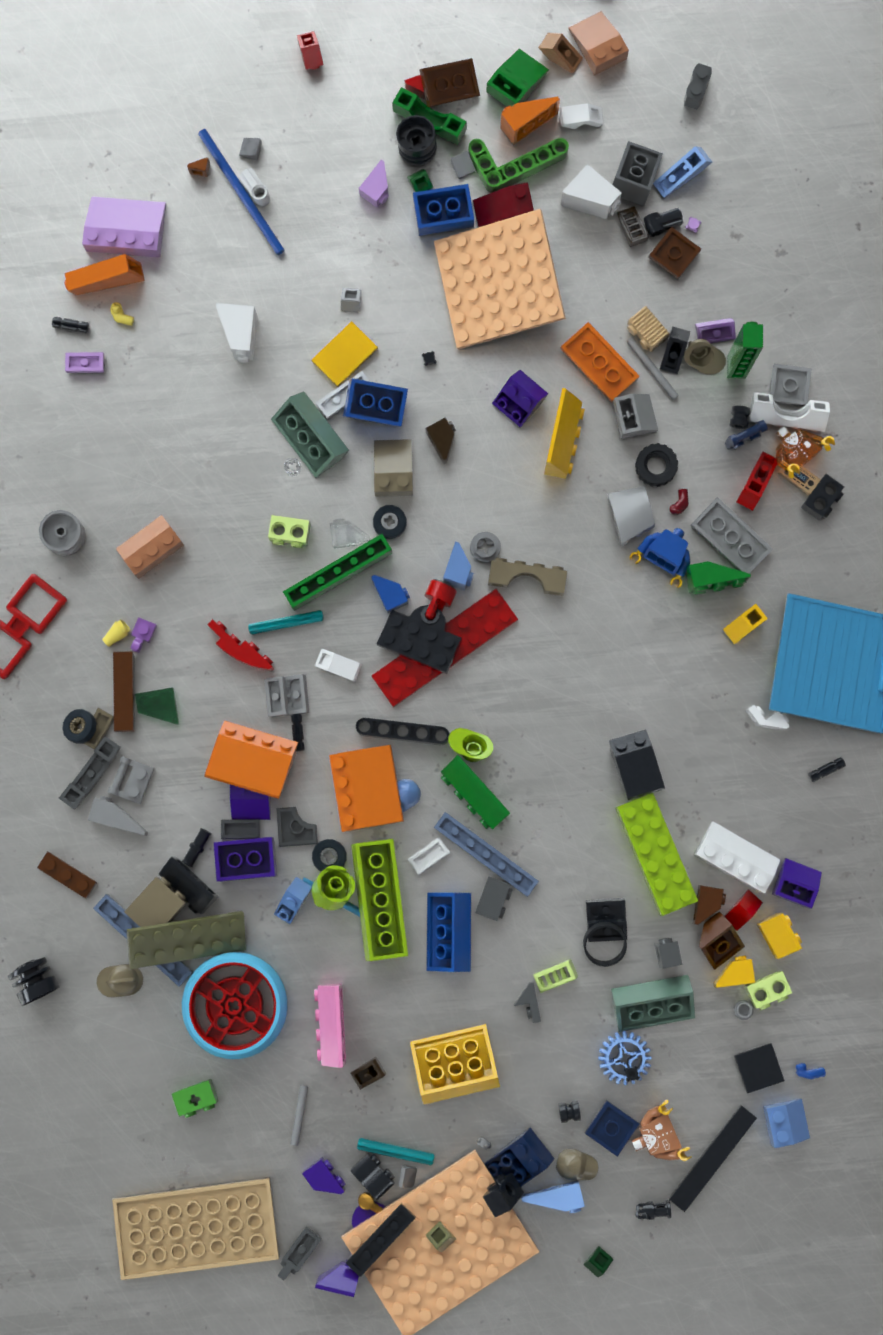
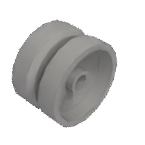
(54, 524)

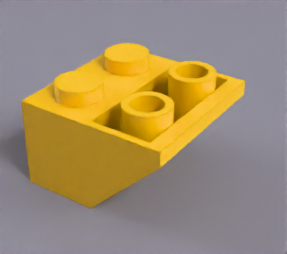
(779, 935)

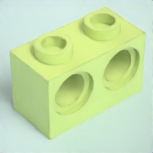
(290, 526)
(766, 984)

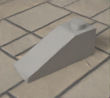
(112, 815)

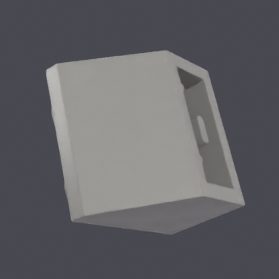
(634, 415)

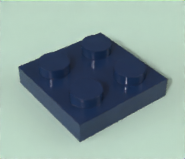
(612, 1128)

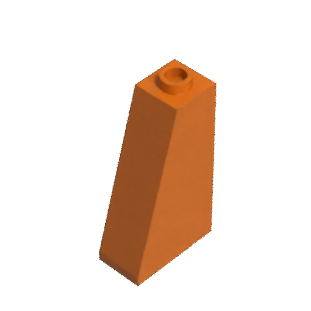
(104, 275)

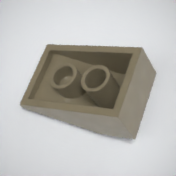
(393, 468)

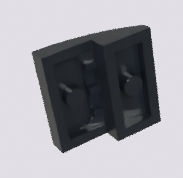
(606, 911)

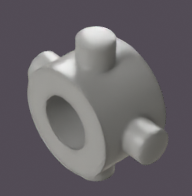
(482, 1142)

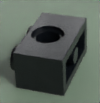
(503, 1194)

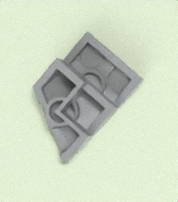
(631, 513)

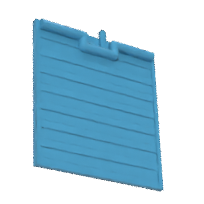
(830, 664)

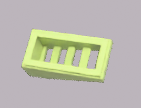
(571, 969)

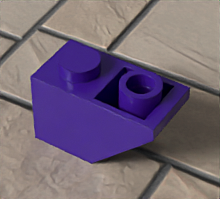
(323, 1178)

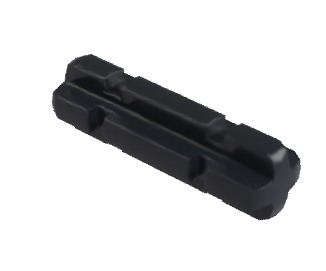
(69, 324)
(297, 731)
(827, 769)

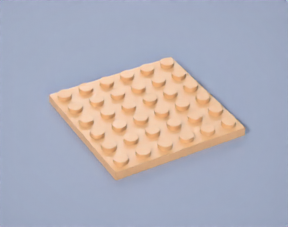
(499, 279)

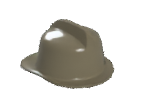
(704, 357)
(119, 981)

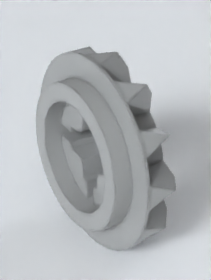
(491, 540)

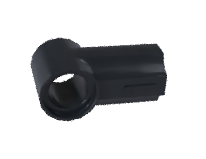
(658, 223)

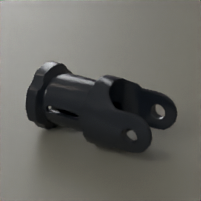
(653, 1210)

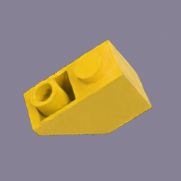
(745, 624)

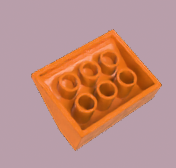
(251, 759)
(366, 788)

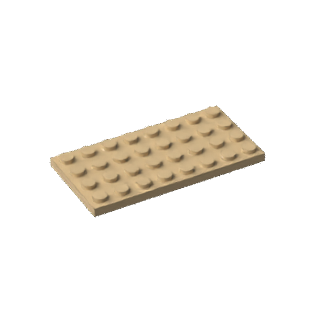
(195, 1229)

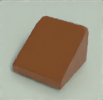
(199, 167)

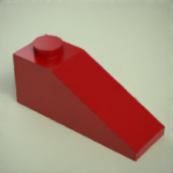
(757, 481)

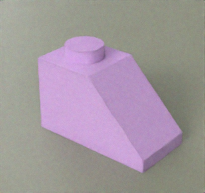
(375, 186)

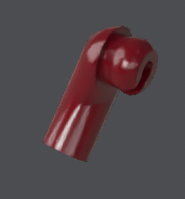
(681, 504)

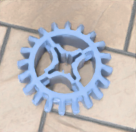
(616, 1060)

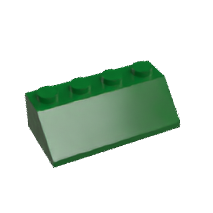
(475, 792)

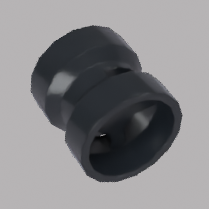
(739, 417)
(569, 1112)

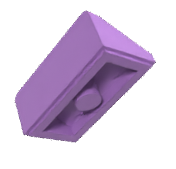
(716, 330)

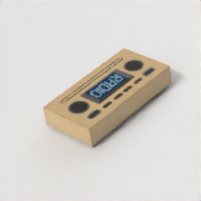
(804, 481)

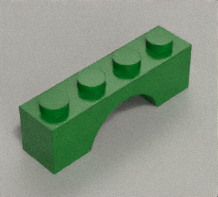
(446, 125)

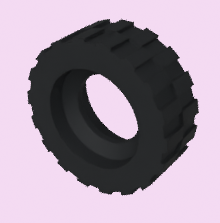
(663, 452)

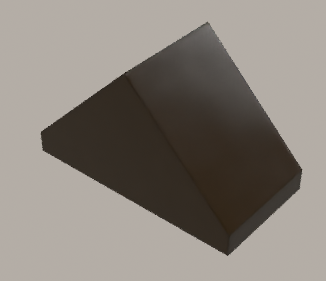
(368, 1073)

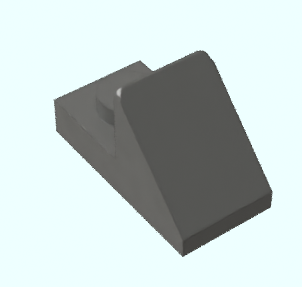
(528, 996)

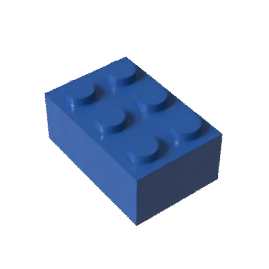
(443, 209)
(375, 402)

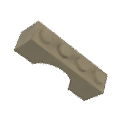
(504, 572)

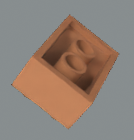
(599, 42)

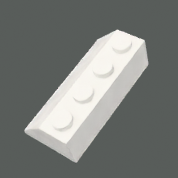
(737, 858)

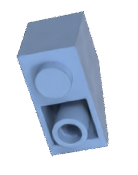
(293, 900)

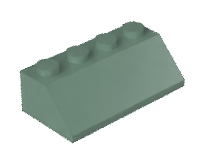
(309, 434)
(653, 1003)

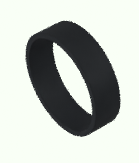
(610, 962)

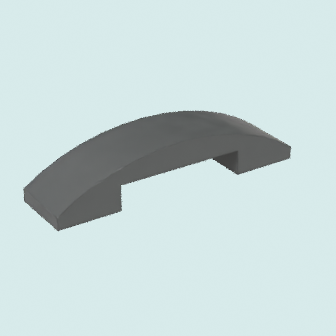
(90, 773)

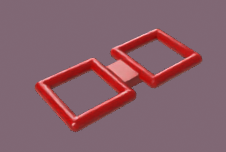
(21, 623)

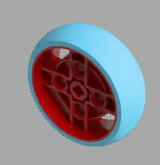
(202, 984)

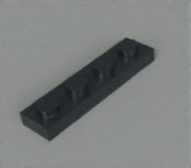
(380, 1240)

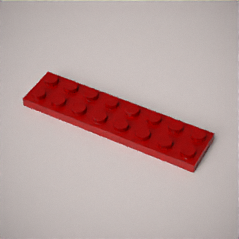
(473, 625)

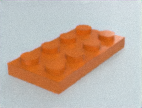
(599, 362)

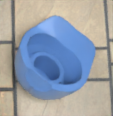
(409, 793)

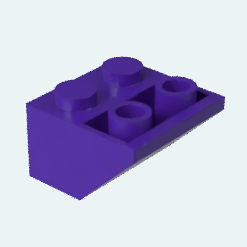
(519, 398)
(797, 883)

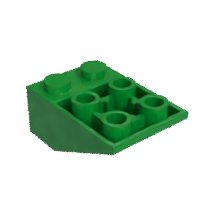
(516, 79)
(713, 576)

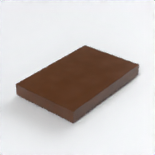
(449, 82)

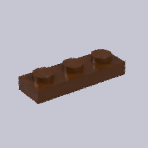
(67, 875)

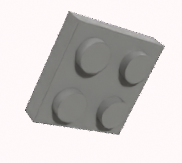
(790, 384)

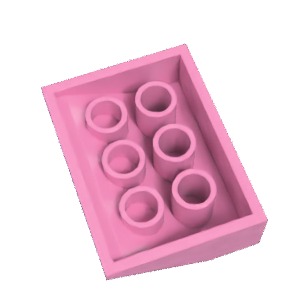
(331, 1025)

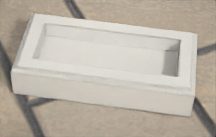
(428, 856)

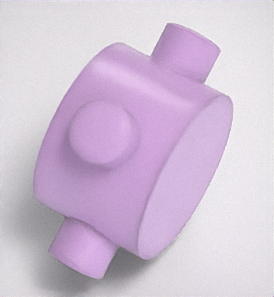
(693, 224)

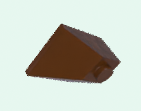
(719, 940)

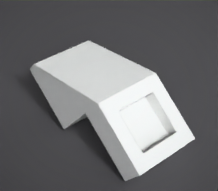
(577, 115)
(338, 665)
(775, 721)

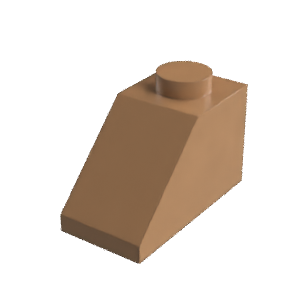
(560, 51)

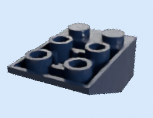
(522, 1156)

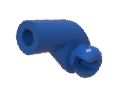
(809, 1074)

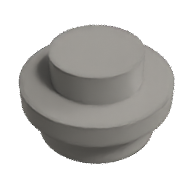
(743, 1009)

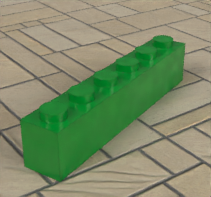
(745, 350)
(338, 572)

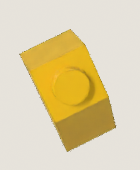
(736, 973)

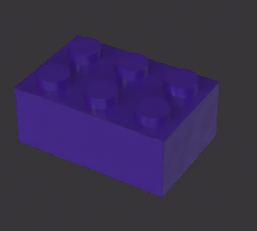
(245, 859)

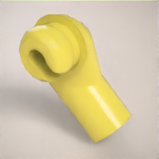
(119, 316)

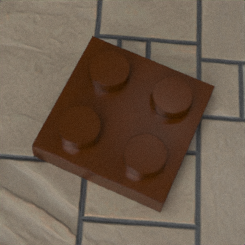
(674, 253)

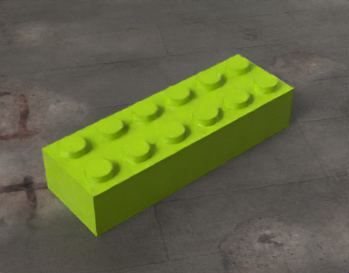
(656, 854)
(379, 900)

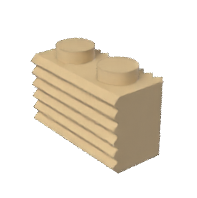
(648, 329)

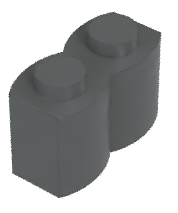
(697, 86)

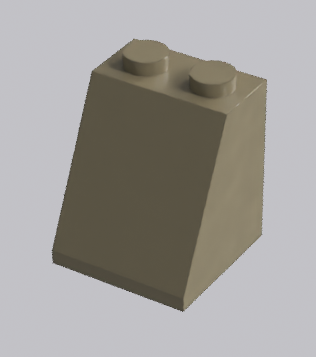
(156, 904)

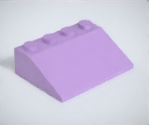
(124, 227)

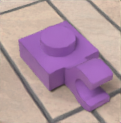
(143, 632)

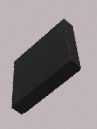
(759, 1068)

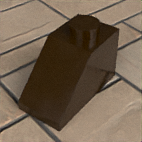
(442, 437)

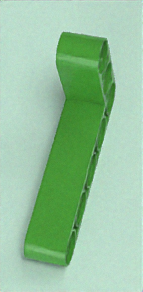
(515, 165)

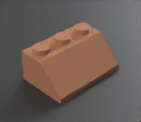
(149, 547)

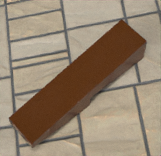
(123, 691)

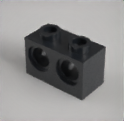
(820, 495)

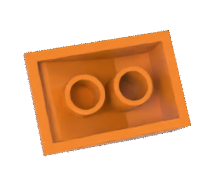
(527, 117)

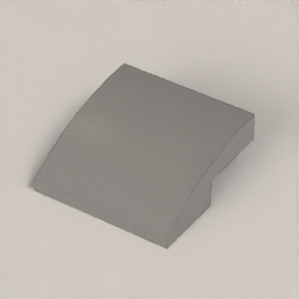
(286, 695)

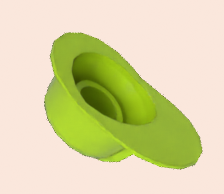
(470, 744)

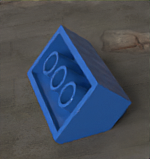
(449, 932)

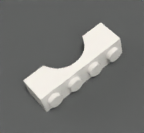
(811, 416)

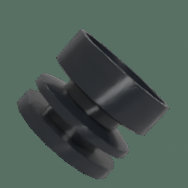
(416, 140)
(33, 981)

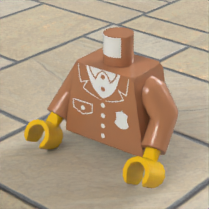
(659, 1135)

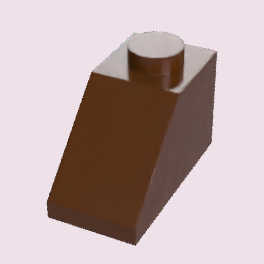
(708, 903)

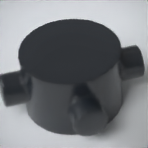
(429, 358)
(631, 1073)

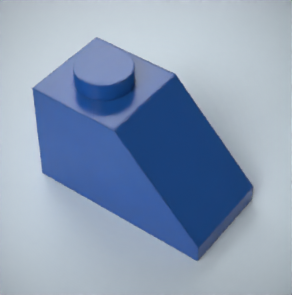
(391, 593)

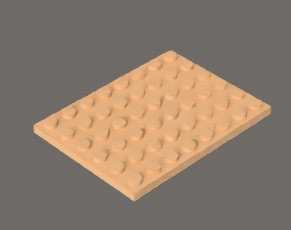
(419, 1280)

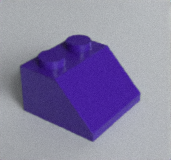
(249, 804)

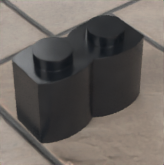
(373, 1176)

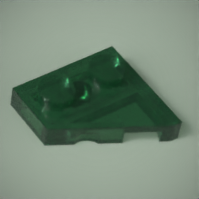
(158, 704)

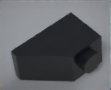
(675, 350)

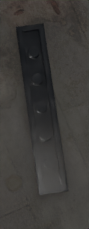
(712, 1158)

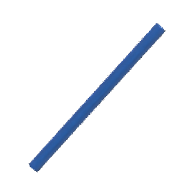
(241, 192)

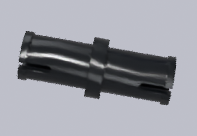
(196, 847)

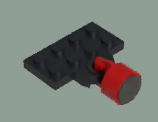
(424, 633)

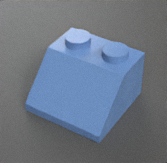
(458, 569)
(786, 1123)

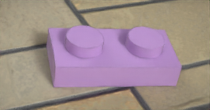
(84, 362)

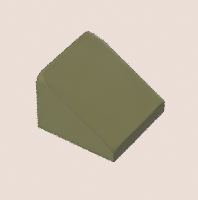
(440, 1237)

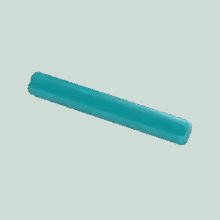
(285, 622)
(395, 1151)

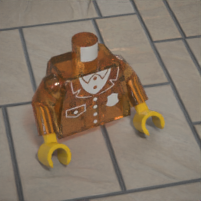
(799, 449)

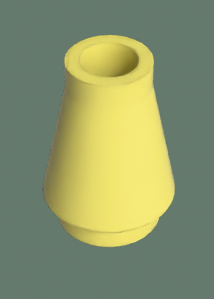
(117, 632)

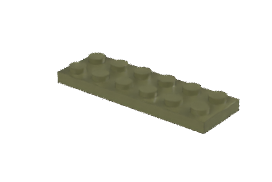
(186, 939)

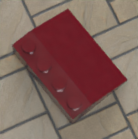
(503, 204)

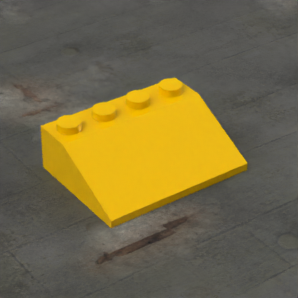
(563, 435)
(454, 1064)

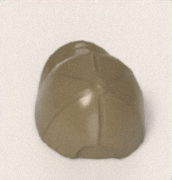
(576, 1165)

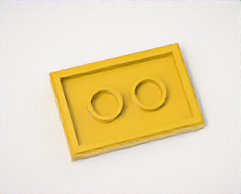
(344, 354)

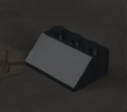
(191, 886)

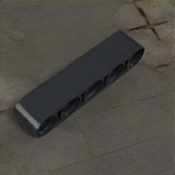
(395, 725)

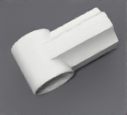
(254, 187)

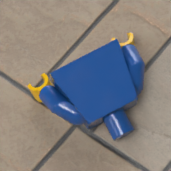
(667, 552)

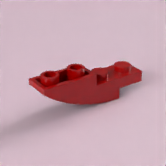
(245, 653)

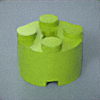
(333, 888)

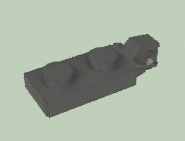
(299, 1252)

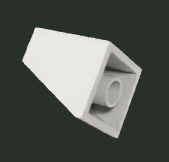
(591, 194)
(240, 329)

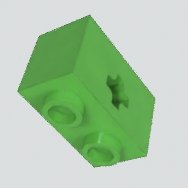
(183, 1097)

